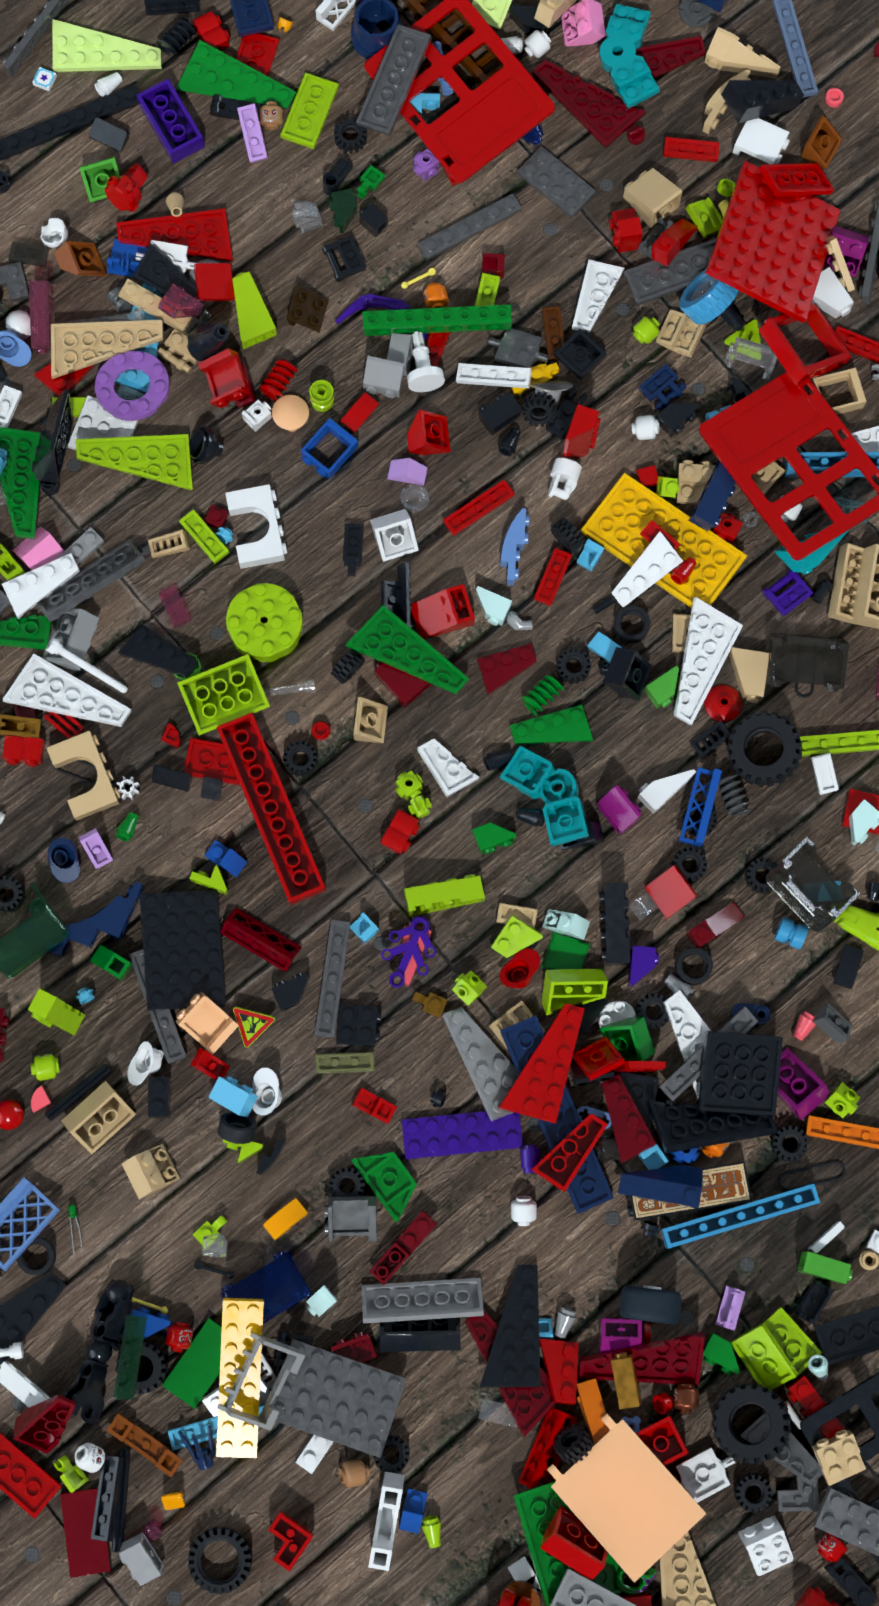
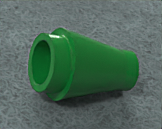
(126, 829)

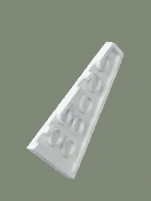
(687, 1027)

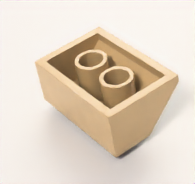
(98, 1117)

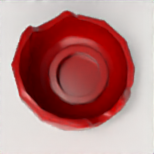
(10, 1114)

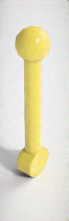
(431, 272)
(163, 1310)

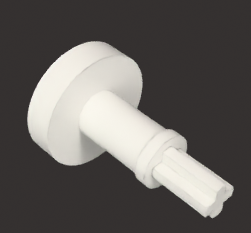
(425, 376)

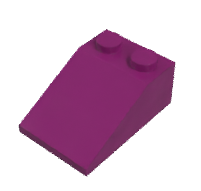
(799, 1086)

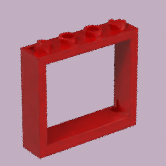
(788, 357)

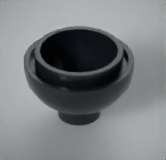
(205, 446)

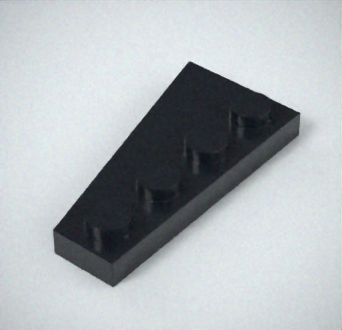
(161, 274)
(158, 652)

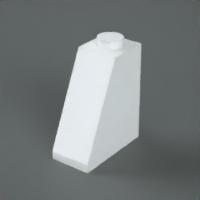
(831, 295)

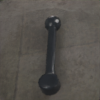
(198, 1265)

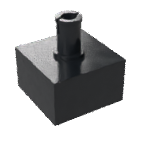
(626, 673)

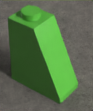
(824, 1267)

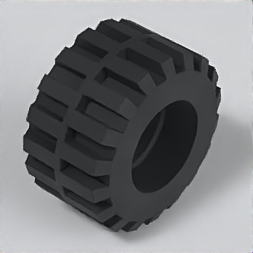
(159, 1368)

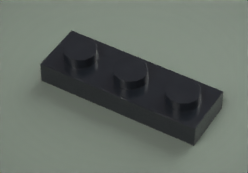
(162, 7)

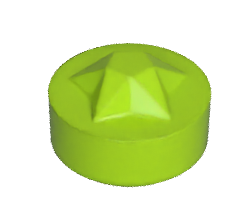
(725, 187)

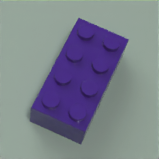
(170, 121)

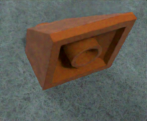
(80, 259)

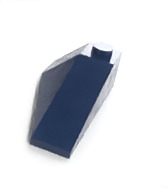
(670, 1185)

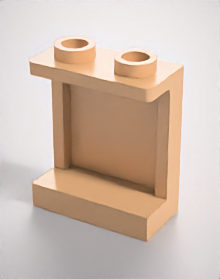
(206, 1022)

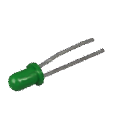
(72, 1213)

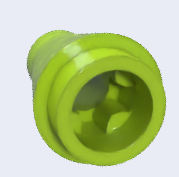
(431, 1528)

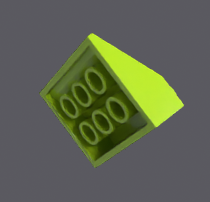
(223, 694)

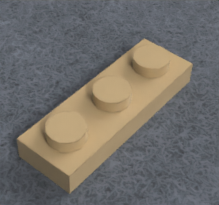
(839, 263)

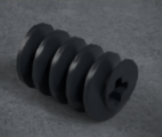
(176, 36)

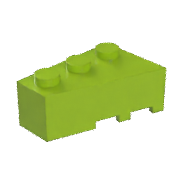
(572, 987)

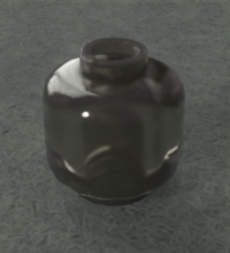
(606, 1148)

